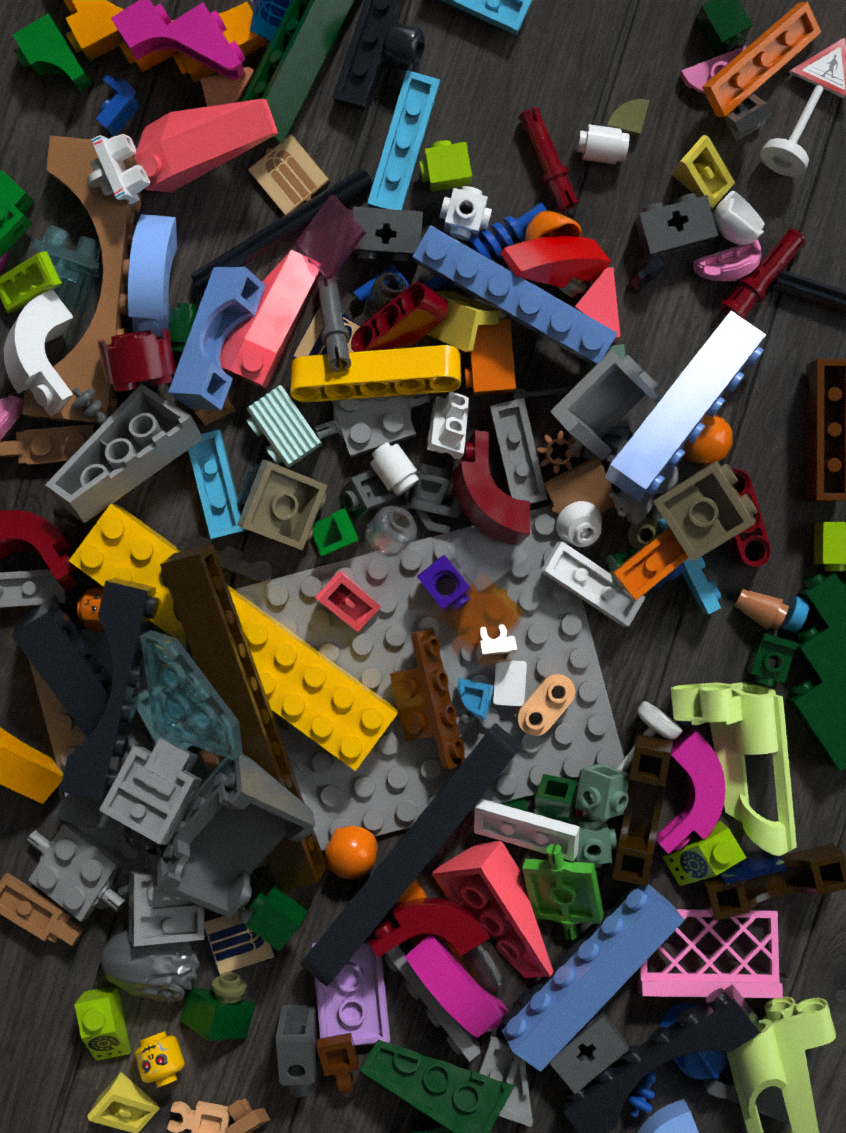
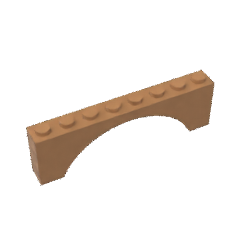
(113, 221)

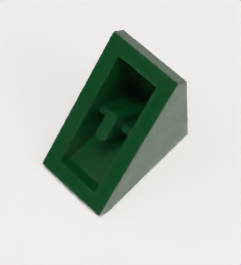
(216, 1019)

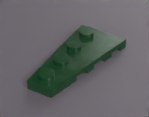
(443, 1092)

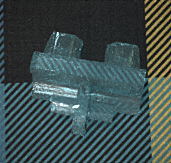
(83, 259)

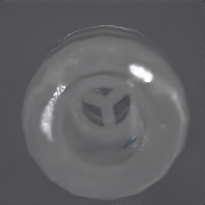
(391, 531)

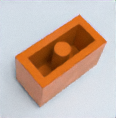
(491, 360)

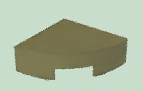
(630, 117)

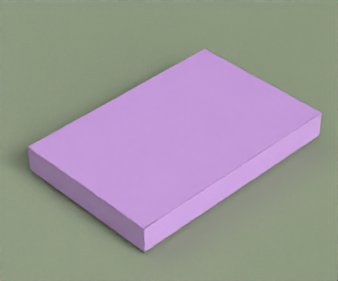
(355, 1000)

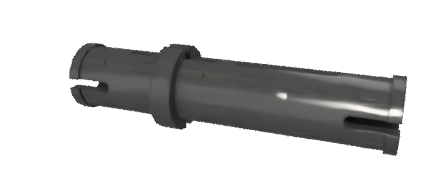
(335, 334)

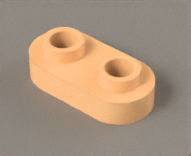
(545, 704)

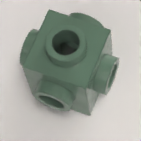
(602, 792)
(594, 841)

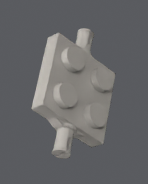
(372, 421)
(75, 871)

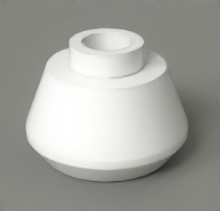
(579, 524)

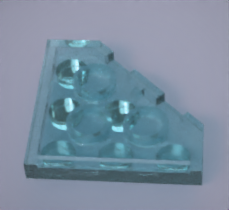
(184, 699)

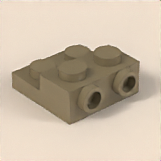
(283, 505)
(706, 510)

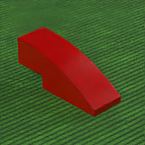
(557, 259)

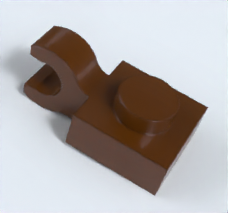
(340, 1059)

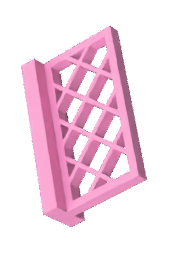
(703, 984)

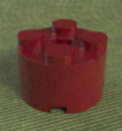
(137, 358)

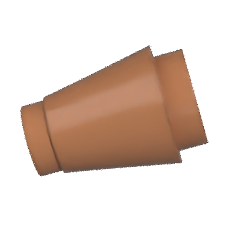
(763, 609)

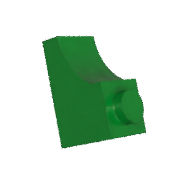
(47, 52)

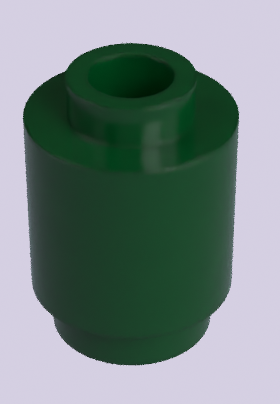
(180, 325)

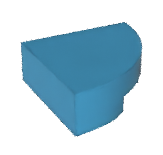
(475, 697)

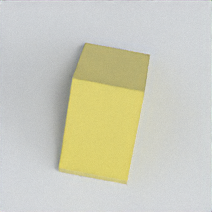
(704, 172)
(123, 1106)

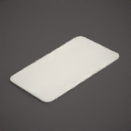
(510, 683)

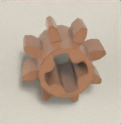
(567, 455)

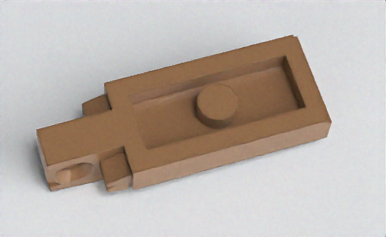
(47, 444)
(36, 912)

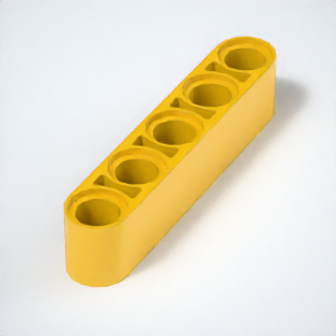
(377, 374)

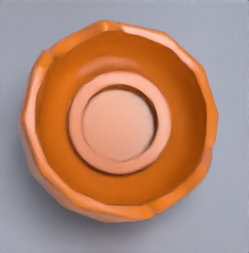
(711, 444)
(351, 852)

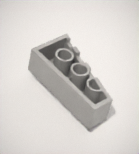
(123, 453)

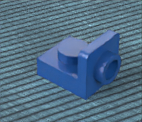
(117, 111)

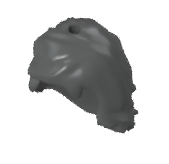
(150, 971)

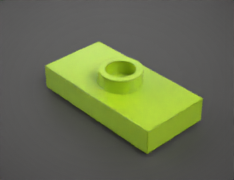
(28, 281)

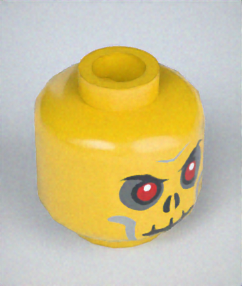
(159, 1059)

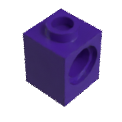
(438, 571)

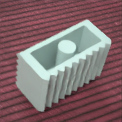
(283, 426)

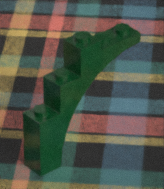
(822, 701)

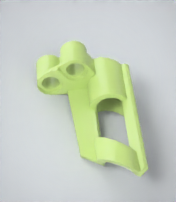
(745, 722)
(779, 1060)

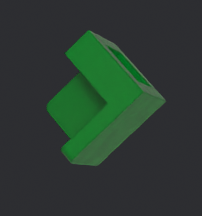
(334, 532)

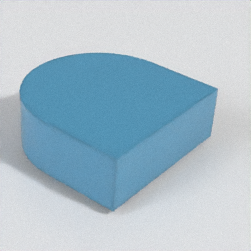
(796, 614)

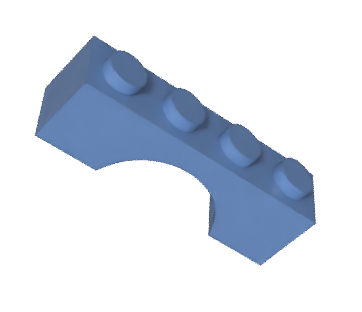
(227, 301)

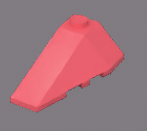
(199, 140)
(259, 342)
(493, 891)

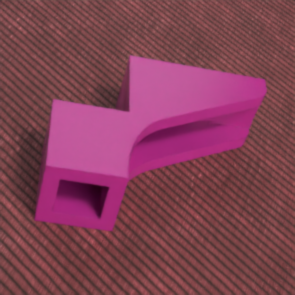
(195, 34)

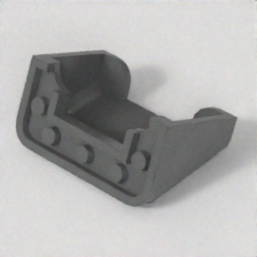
(228, 833)

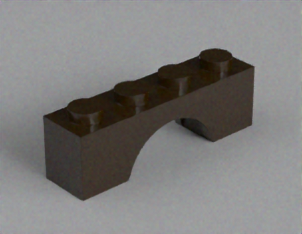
(643, 809)
(807, 871)

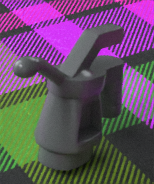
(428, 496)

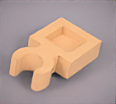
(205, 1119)

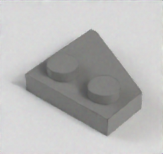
(506, 1066)

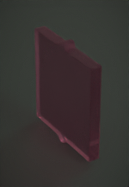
(331, 237)

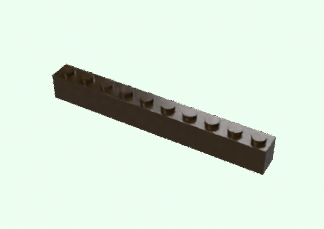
(225, 659)

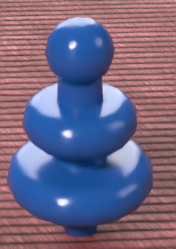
(644, 1092)

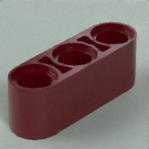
(402, 320)
(755, 533)

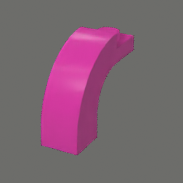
(705, 792)
(454, 987)

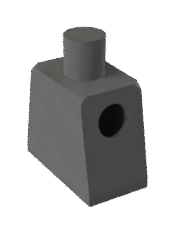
(297, 1048)

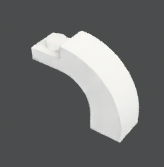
(25, 351)

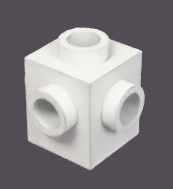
(462, 225)

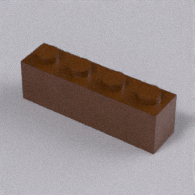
(826, 430)

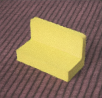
(462, 320)

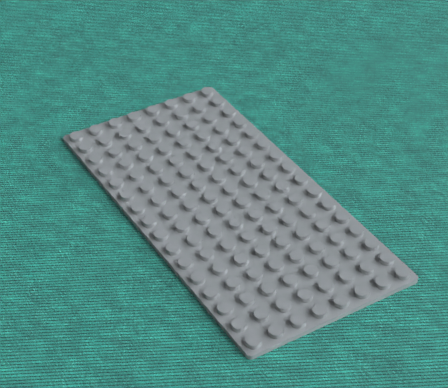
(398, 774)

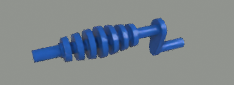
(491, 245)

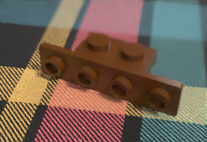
(426, 702)

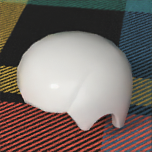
(738, 220)

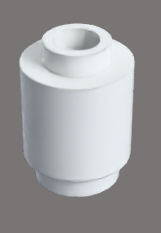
(603, 144)
(394, 468)

